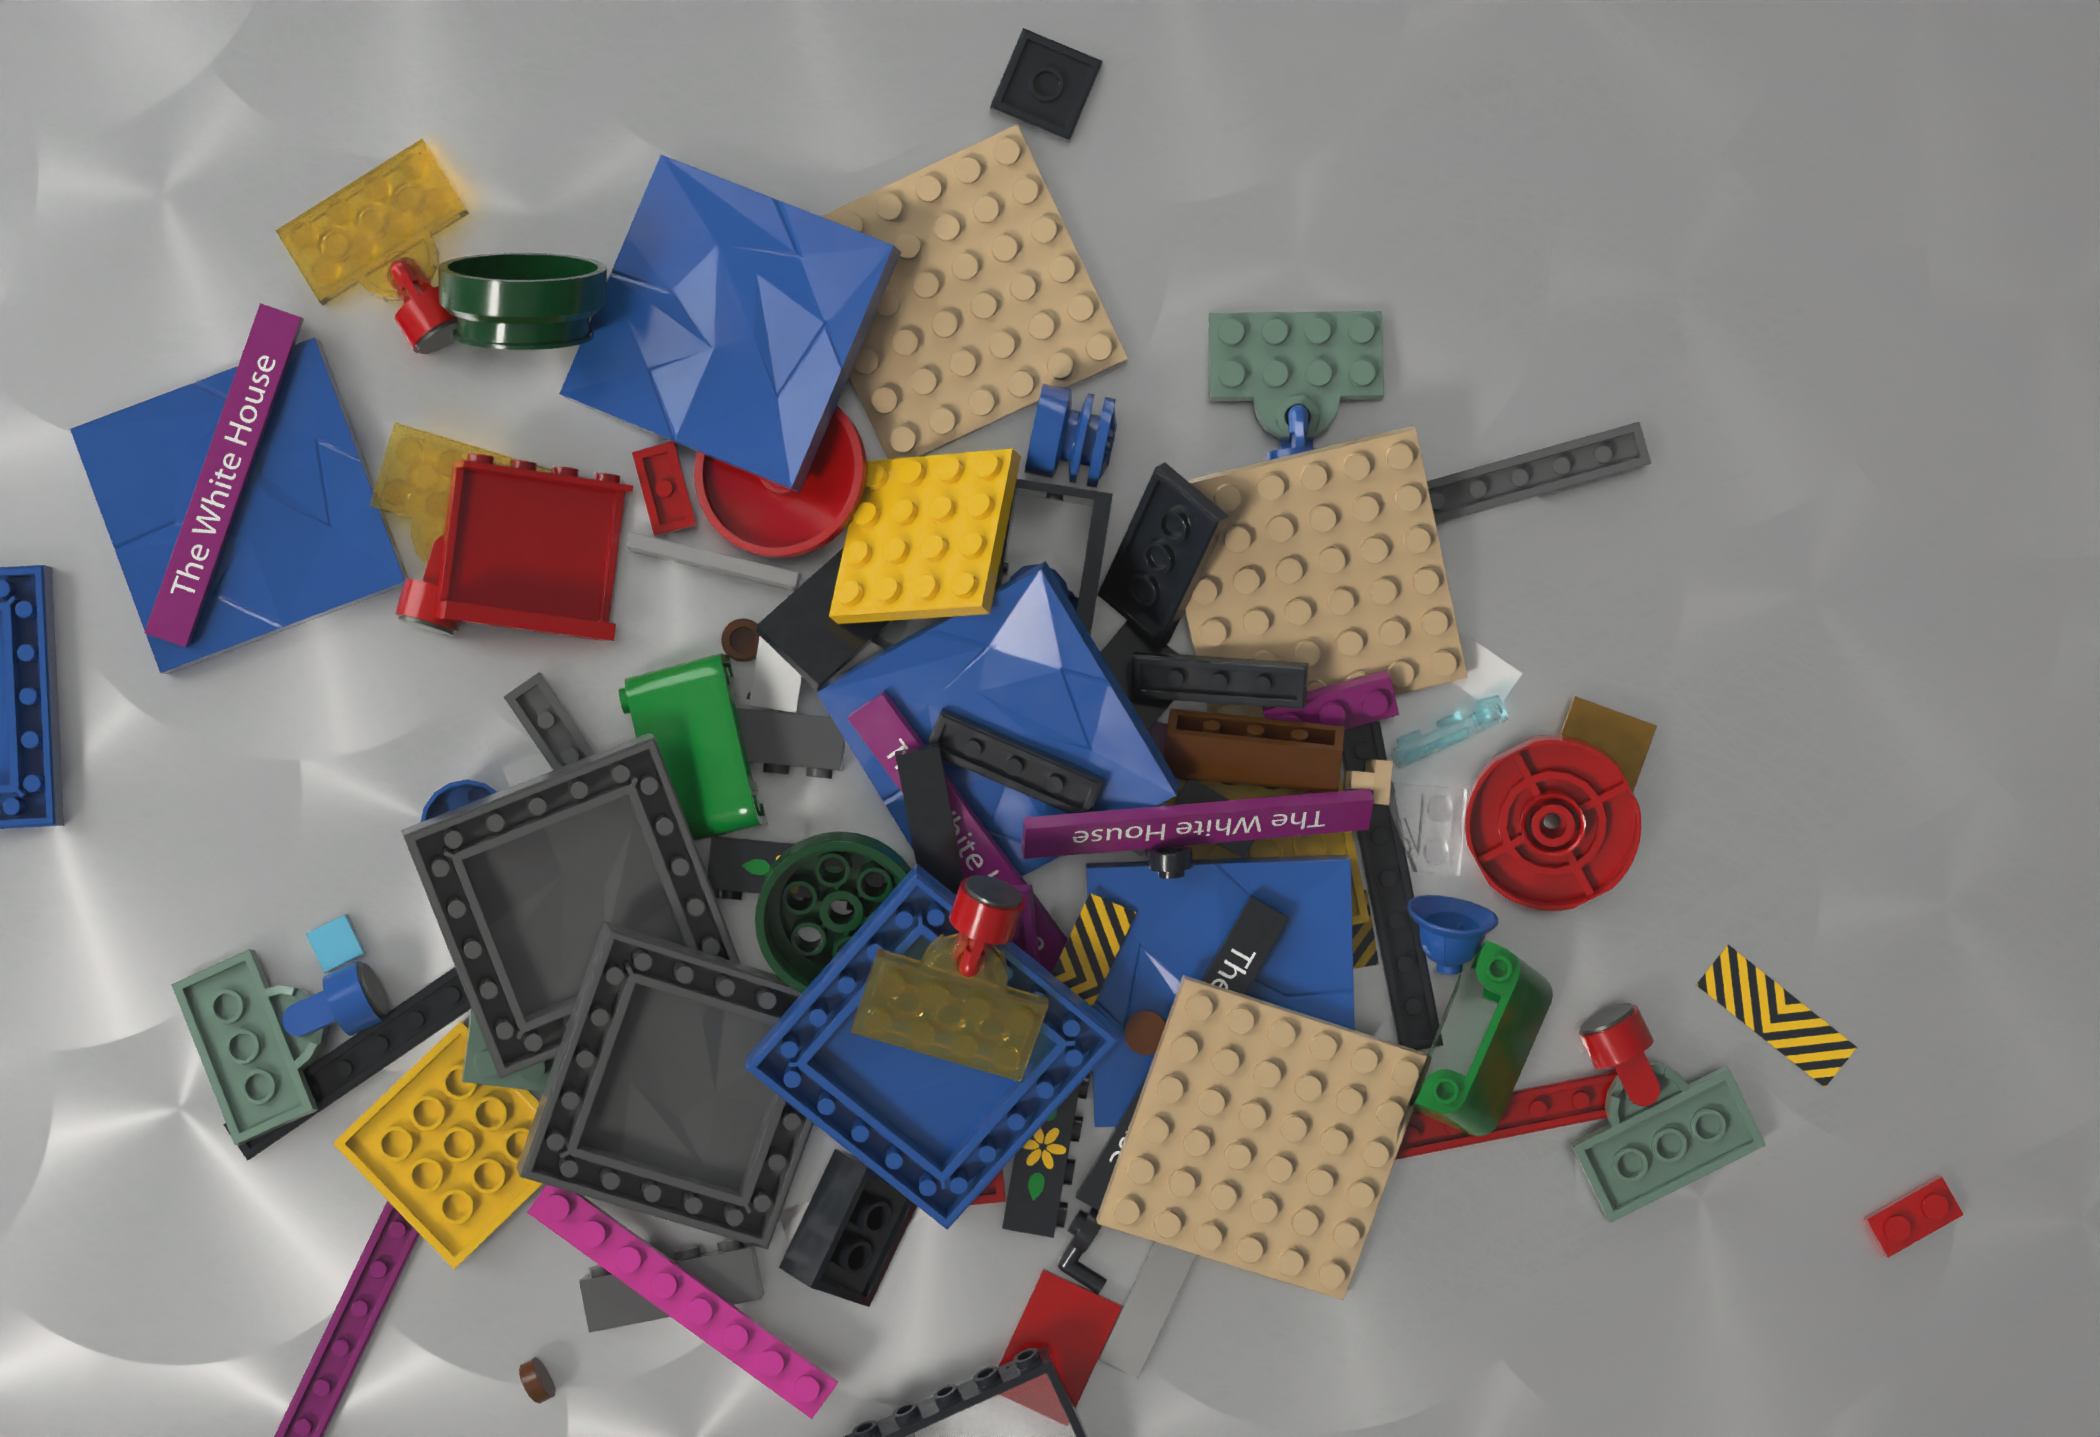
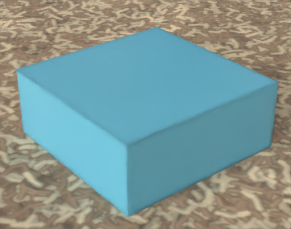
(335, 943)

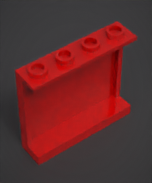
(530, 548)

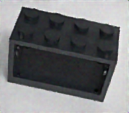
(1096, 539)

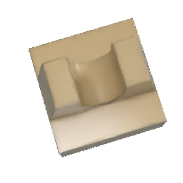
(1376, 777)

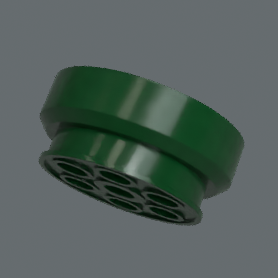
(522, 299)
(782, 916)

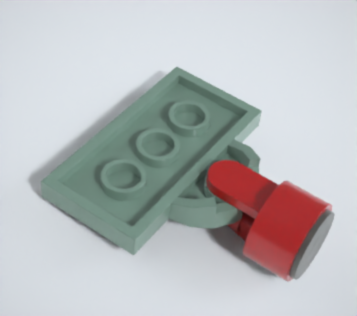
(1658, 1124)

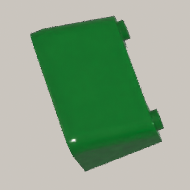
(699, 742)
(1479, 1099)

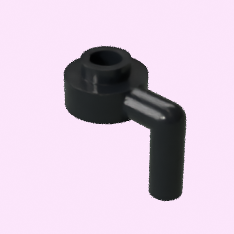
(1170, 861)
(1084, 1230)

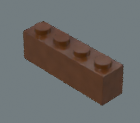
(1254, 751)

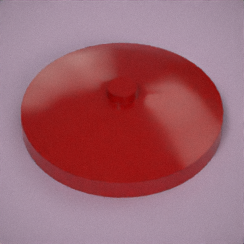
(780, 521)

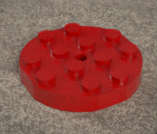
(1561, 864)

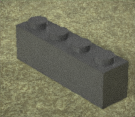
(792, 740)
(728, 1271)

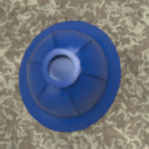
(1451, 929)

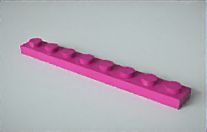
(684, 1298)

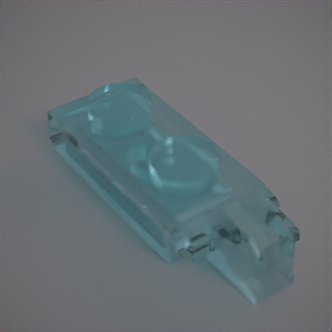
(1450, 731)

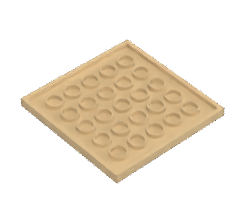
(978, 301)
(1330, 568)
(1262, 1138)

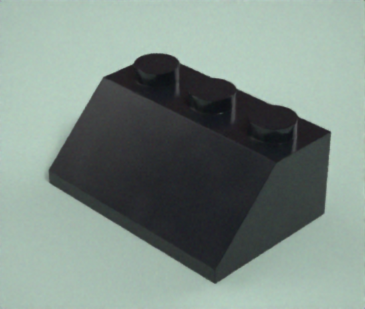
(848, 1231)

